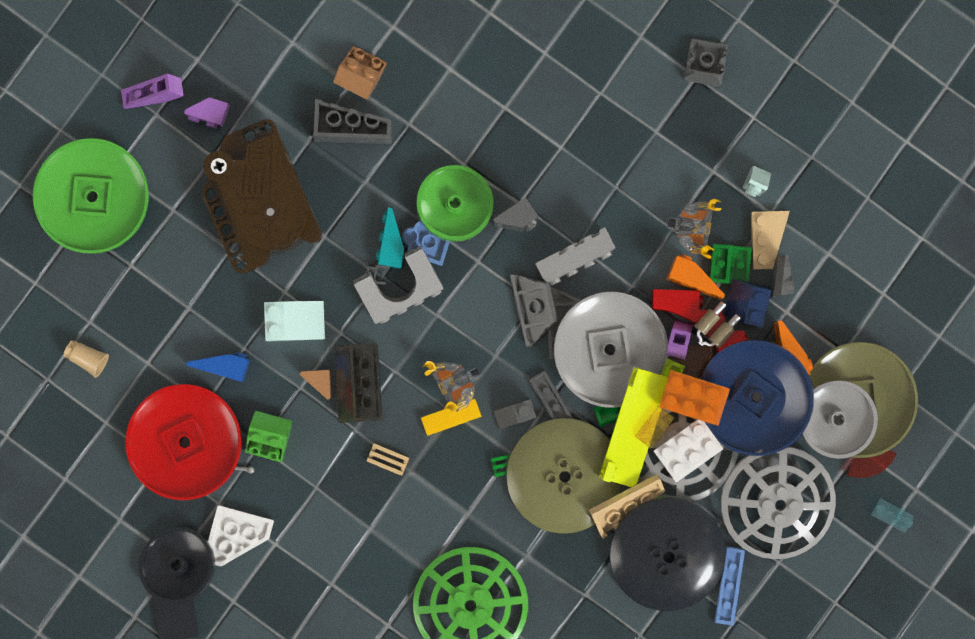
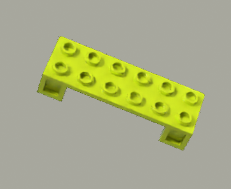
(625, 452)

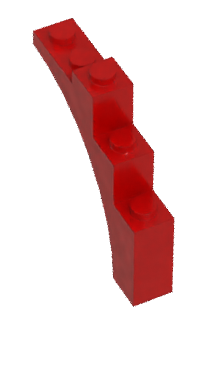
(687, 304)

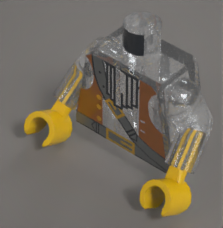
(694, 226)
(453, 383)

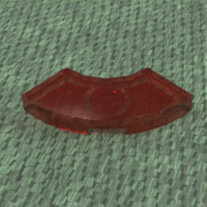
(870, 466)

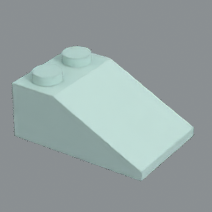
(294, 320)

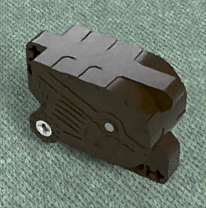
(258, 197)

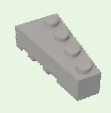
(575, 256)

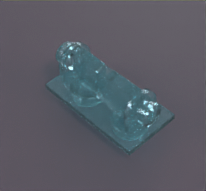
(893, 515)

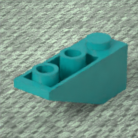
(392, 247)

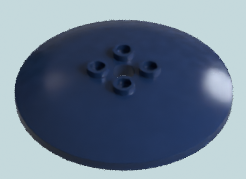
(785, 401)

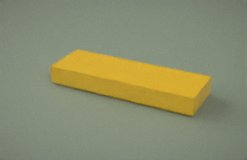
(440, 420)

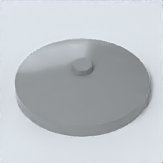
(841, 420)

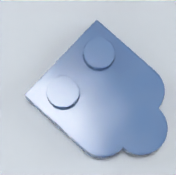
(433, 246)

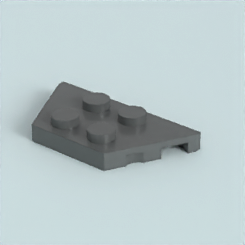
(563, 303)
(534, 307)

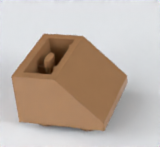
(359, 72)

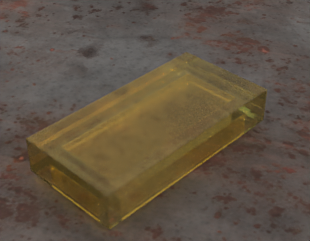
(654, 427)

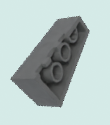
(349, 126)

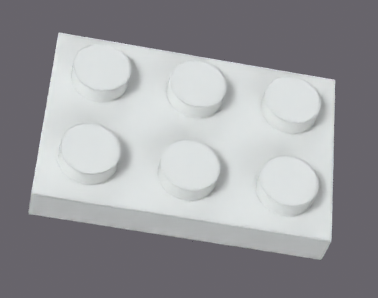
(688, 450)

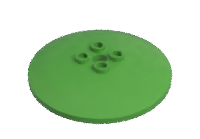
(63, 191)

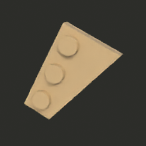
(766, 237)

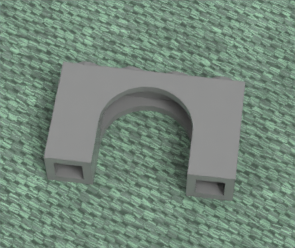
(382, 306)

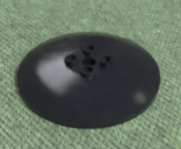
(661, 528)

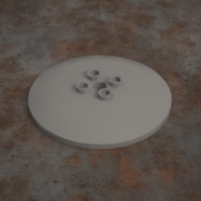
(605, 320)

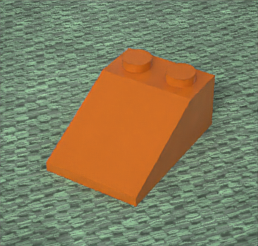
(690, 275)
(787, 340)

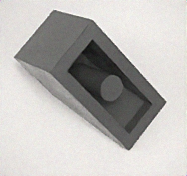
(515, 414)

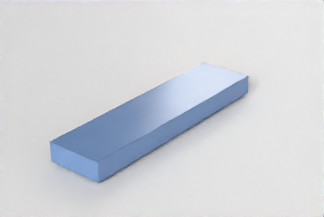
(729, 586)

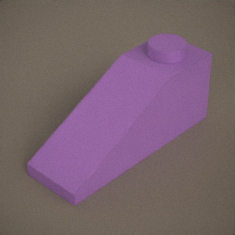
(152, 91)

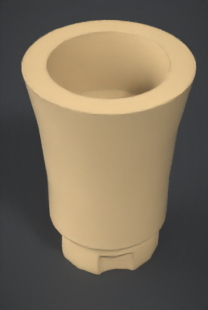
(86, 357)

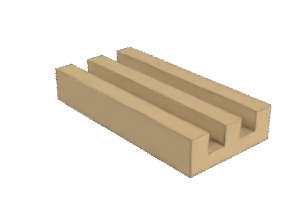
(402, 465)

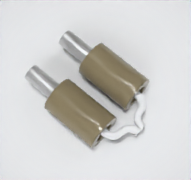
(723, 332)

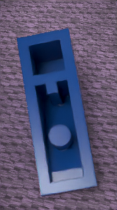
(226, 365)

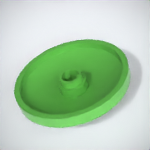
(454, 203)

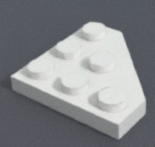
(236, 533)

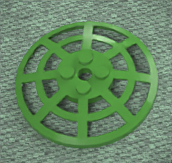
(470, 591)

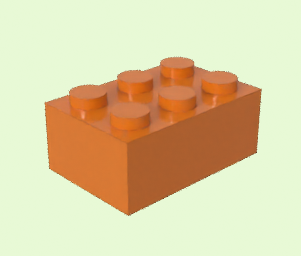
(694, 398)

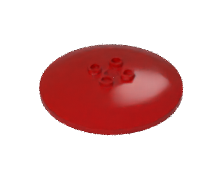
(155, 442)

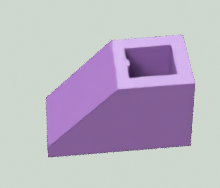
(209, 111)
(679, 339)

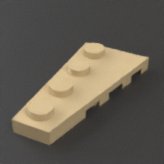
(611, 512)

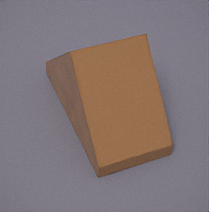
(320, 381)

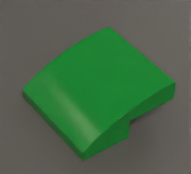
(730, 263)

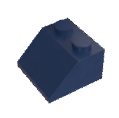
(748, 302)

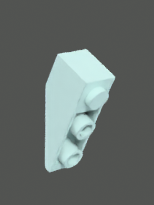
(756, 181)

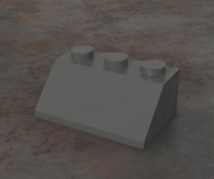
(518, 217)

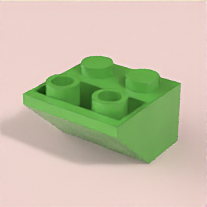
(268, 436)

